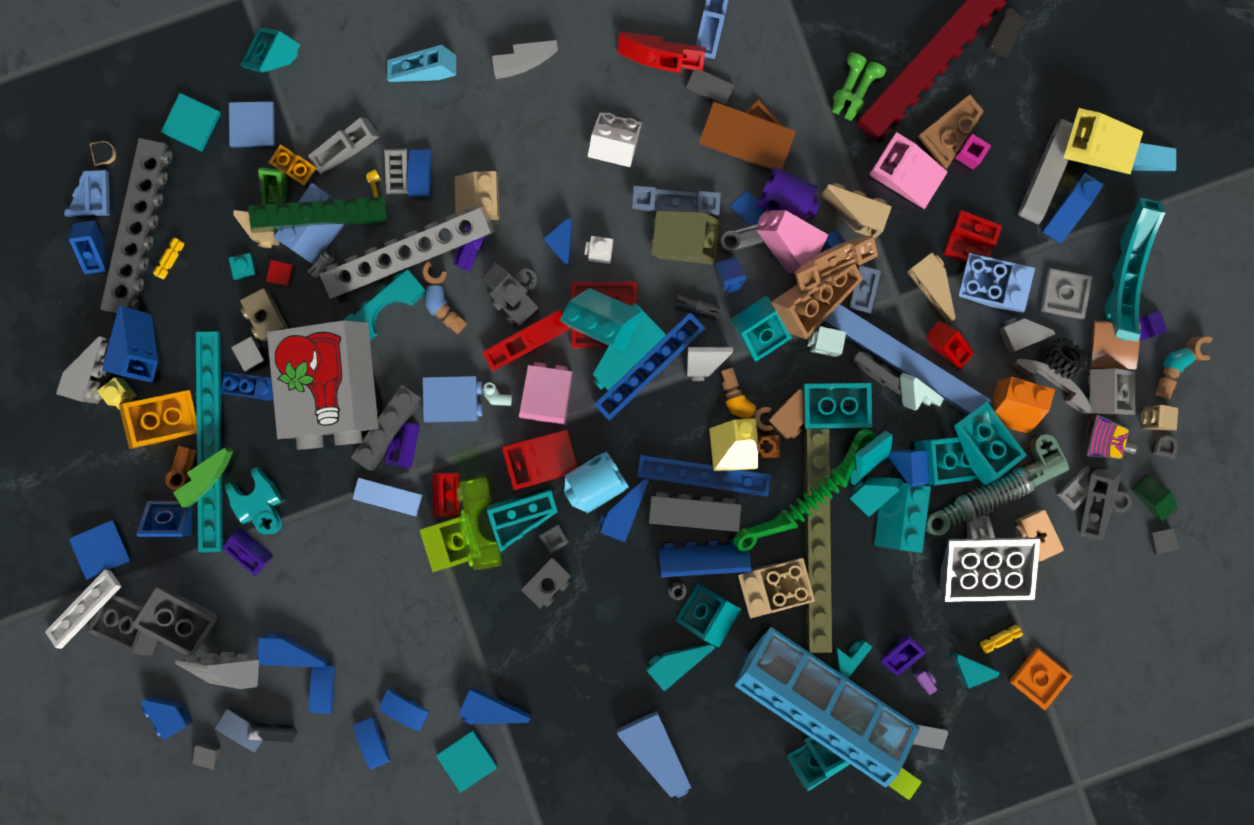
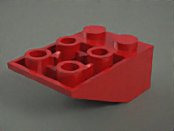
(539, 459)

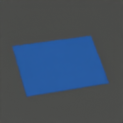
(746, 208)

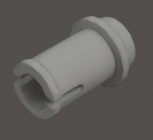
(319, 266)

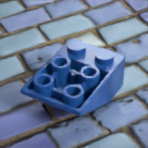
(132, 346)

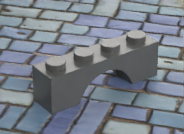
(390, 421)

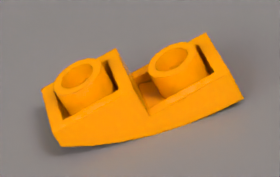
(292, 165)

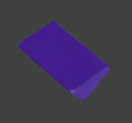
(403, 445)
(247, 551)

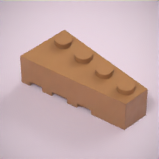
(806, 311)

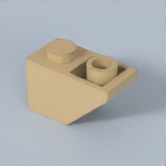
(1159, 417)

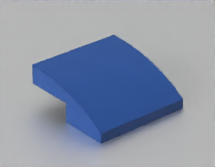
(99, 549)

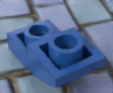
(418, 174)
(321, 690)
(404, 711)
(370, 742)

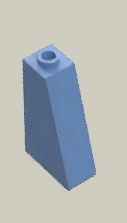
(654, 749)

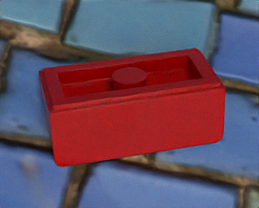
(445, 495)

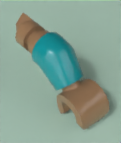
(1177, 362)

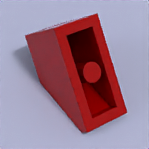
(949, 344)

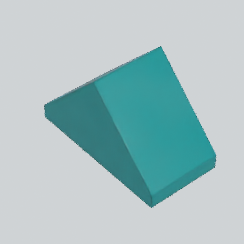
(972, 672)

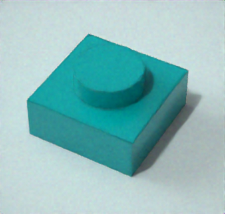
(242, 266)

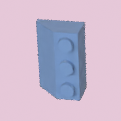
(310, 240)

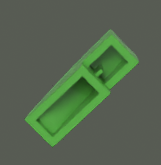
(203, 478)

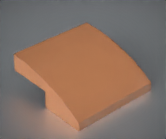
(1110, 350)

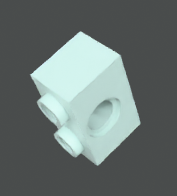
(827, 341)

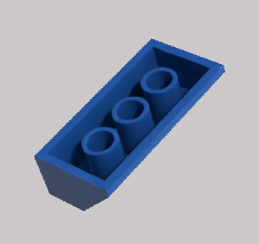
(702, 559)

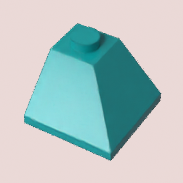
(270, 51)

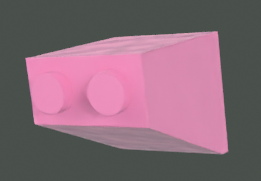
(790, 238)
(546, 393)

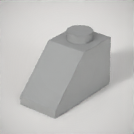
(1023, 333)

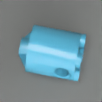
(594, 483)

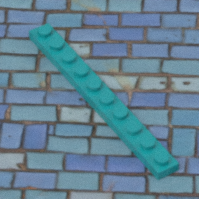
(209, 436)

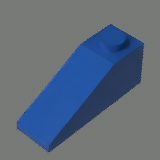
(1072, 207)
(621, 516)
(284, 651)
(486, 709)

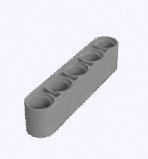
(1047, 174)

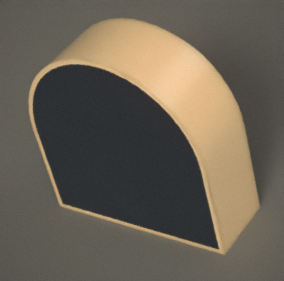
(103, 153)

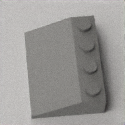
(990, 569)

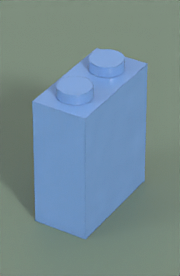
(452, 399)

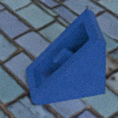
(560, 241)
(911, 465)

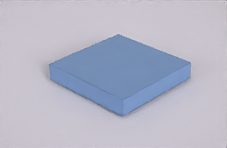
(252, 124)

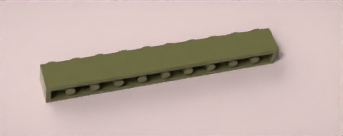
(818, 544)

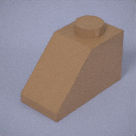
(789, 416)

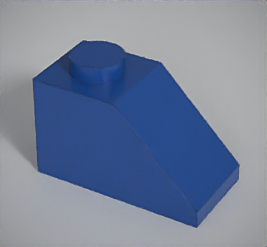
(88, 247)

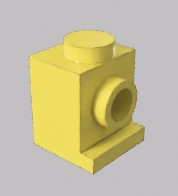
(117, 392)

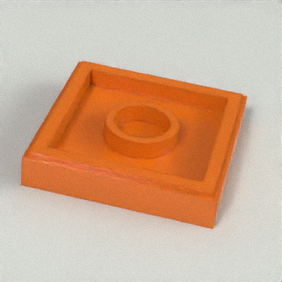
(1040, 678)

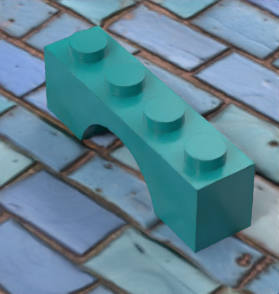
(403, 289)

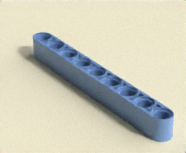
(905, 360)

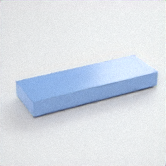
(387, 497)

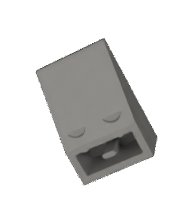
(85, 374)
(223, 670)

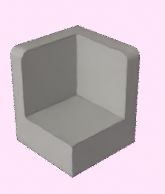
(248, 353)

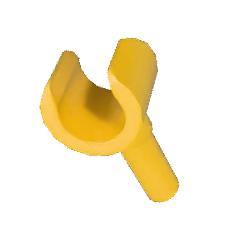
(372, 178)

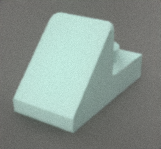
(916, 392)

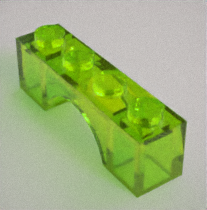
(475, 497)

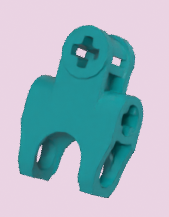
(258, 505)

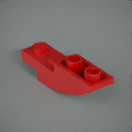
(660, 55)
(525, 340)

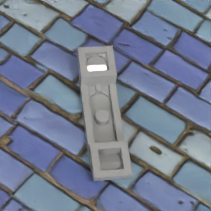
(1075, 398)

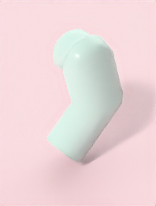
(494, 397)

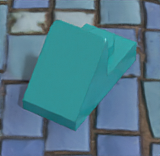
(848, 664)

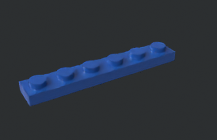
(703, 475)

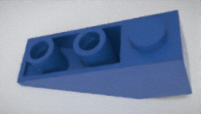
(247, 386)

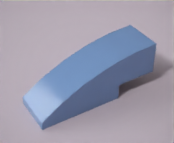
(711, 26)

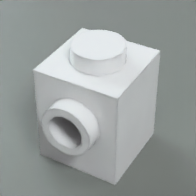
(599, 250)

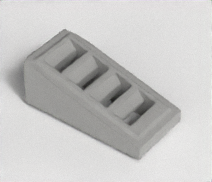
(388, 171)

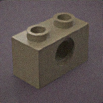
(260, 302)

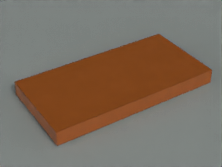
(746, 137)

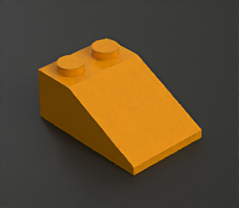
(158, 419)

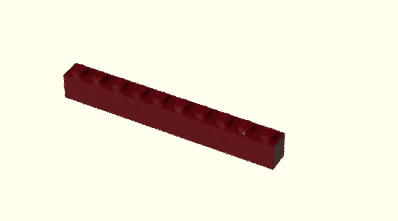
(926, 65)

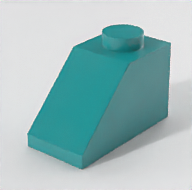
(874, 493)

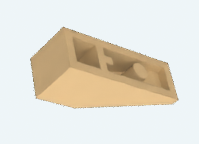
(933, 282)

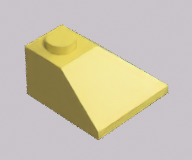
(734, 445)

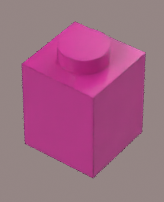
(972, 151)

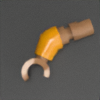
(739, 405)

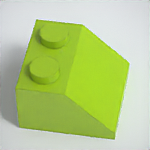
(446, 544)

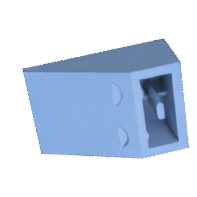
(997, 283)

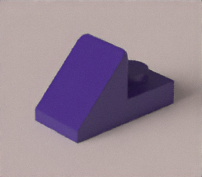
(1152, 325)
(903, 655)

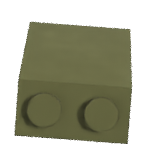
(686, 237)

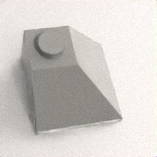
(705, 360)

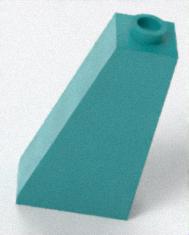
(618, 363)

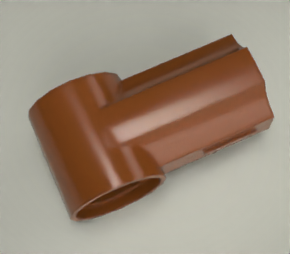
(769, 446)
(183, 463)

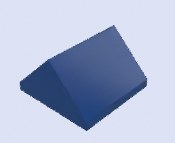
(165, 520)

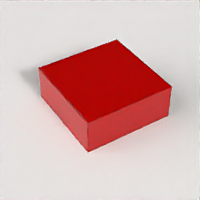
(280, 273)

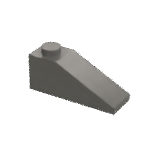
(1100, 502)

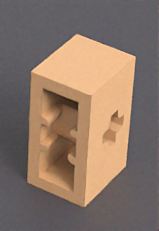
(1039, 522)

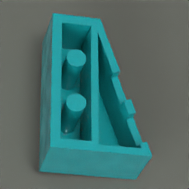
(520, 514)

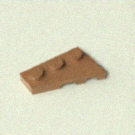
(950, 131)

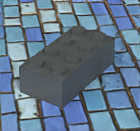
(694, 513)

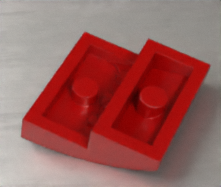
(972, 236)

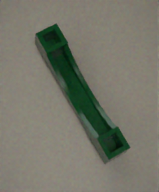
(290, 215)

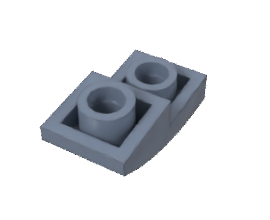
(237, 729)

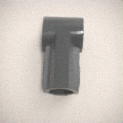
(743, 238)

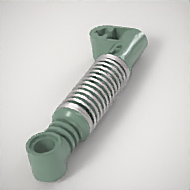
(1013, 484)

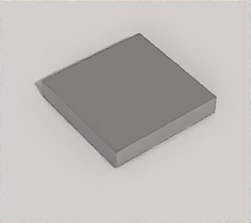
(1066, 293)

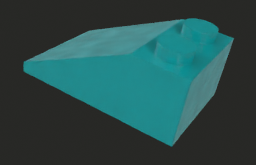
(988, 444)
(946, 461)

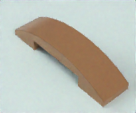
(835, 259)

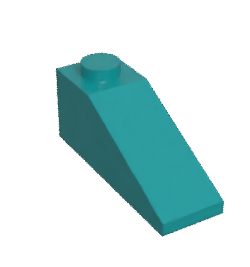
(675, 664)

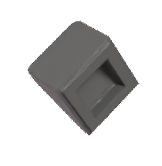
(205, 755)

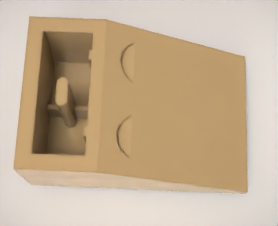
(857, 210)
(776, 587)

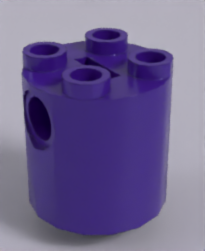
(789, 194)

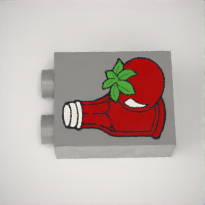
(323, 383)

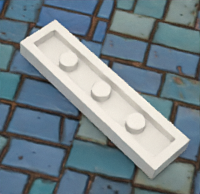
(83, 609)

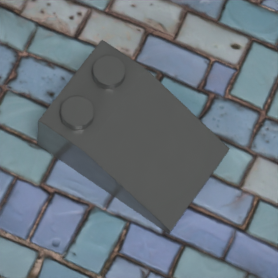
(175, 621)
(114, 625)

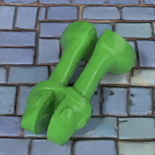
(871, 73)

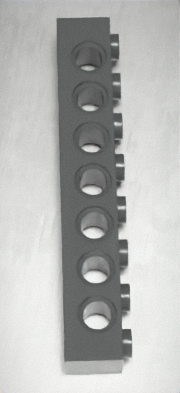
(131, 216)

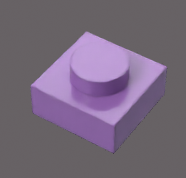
(926, 681)

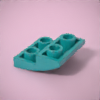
(871, 456)

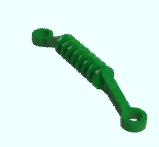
(787, 520)

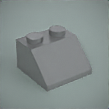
(1112, 391)

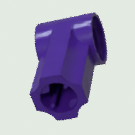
(468, 252)

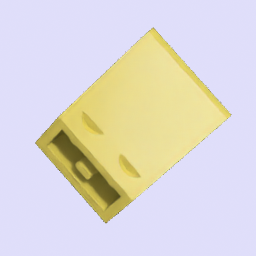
(1103, 142)

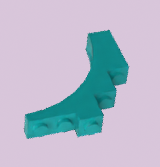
(1128, 275)

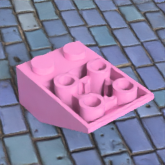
(908, 170)

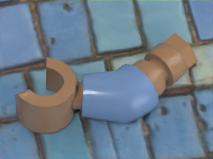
(436, 302)

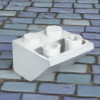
(614, 139)

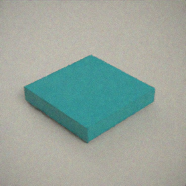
(191, 122)
(466, 761)

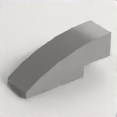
(524, 58)
(344, 145)

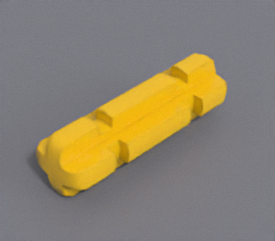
(168, 258)
(1001, 638)

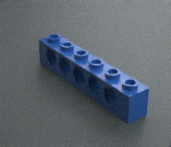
(649, 366)

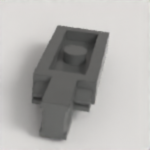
(878, 372)

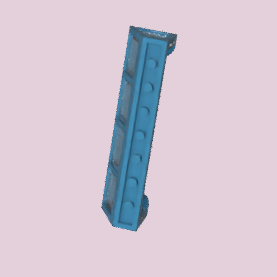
(827, 706)

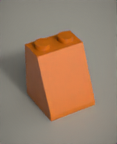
(1021, 403)

